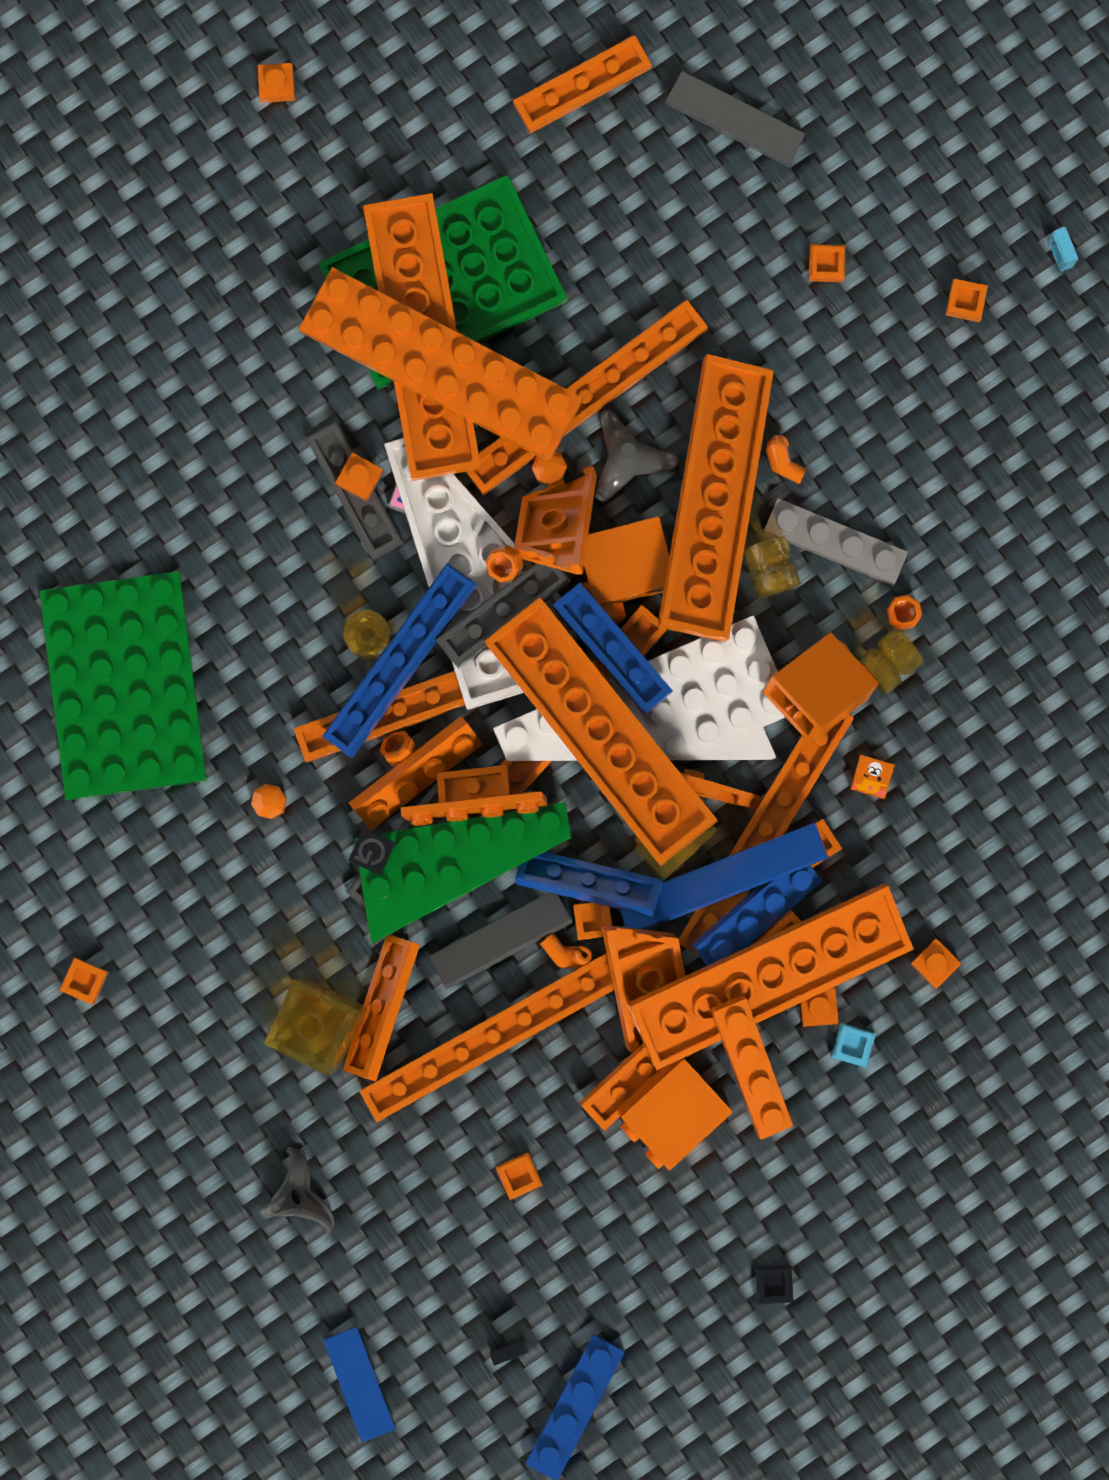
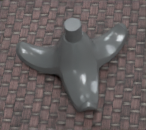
(627, 458)
(295, 1195)

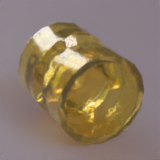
(767, 555)
(367, 635)
(893, 658)

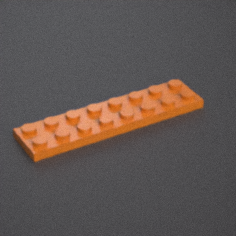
(413, 272)
(440, 364)
(715, 498)
(600, 731)
(772, 974)

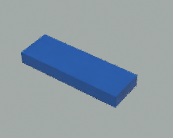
(359, 1384)

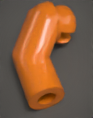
(780, 460)
(566, 956)

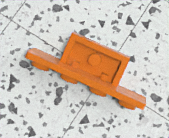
(474, 792)

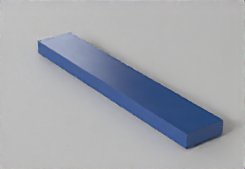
(399, 660)
(733, 876)

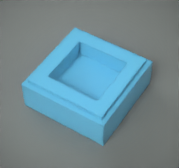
(1062, 249)
(853, 1045)

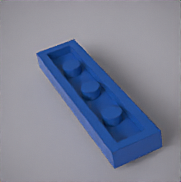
(612, 649)
(591, 883)
(754, 915)
(575, 1407)

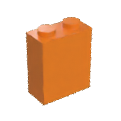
(626, 562)
(820, 687)
(675, 1116)

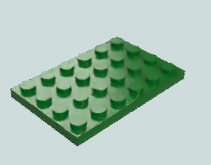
(491, 264)
(123, 685)

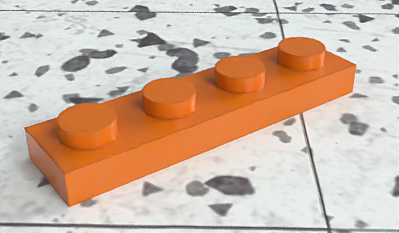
(582, 84)
(415, 773)
(382, 1007)
(751, 1067)

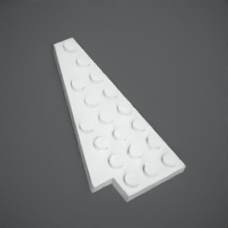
(458, 531)
(710, 715)

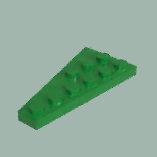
(452, 859)

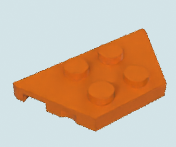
(557, 523)
(638, 965)

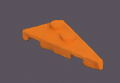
(720, 792)

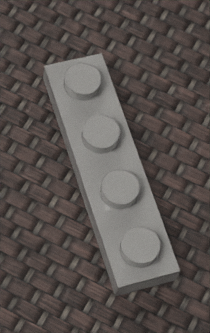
(836, 542)

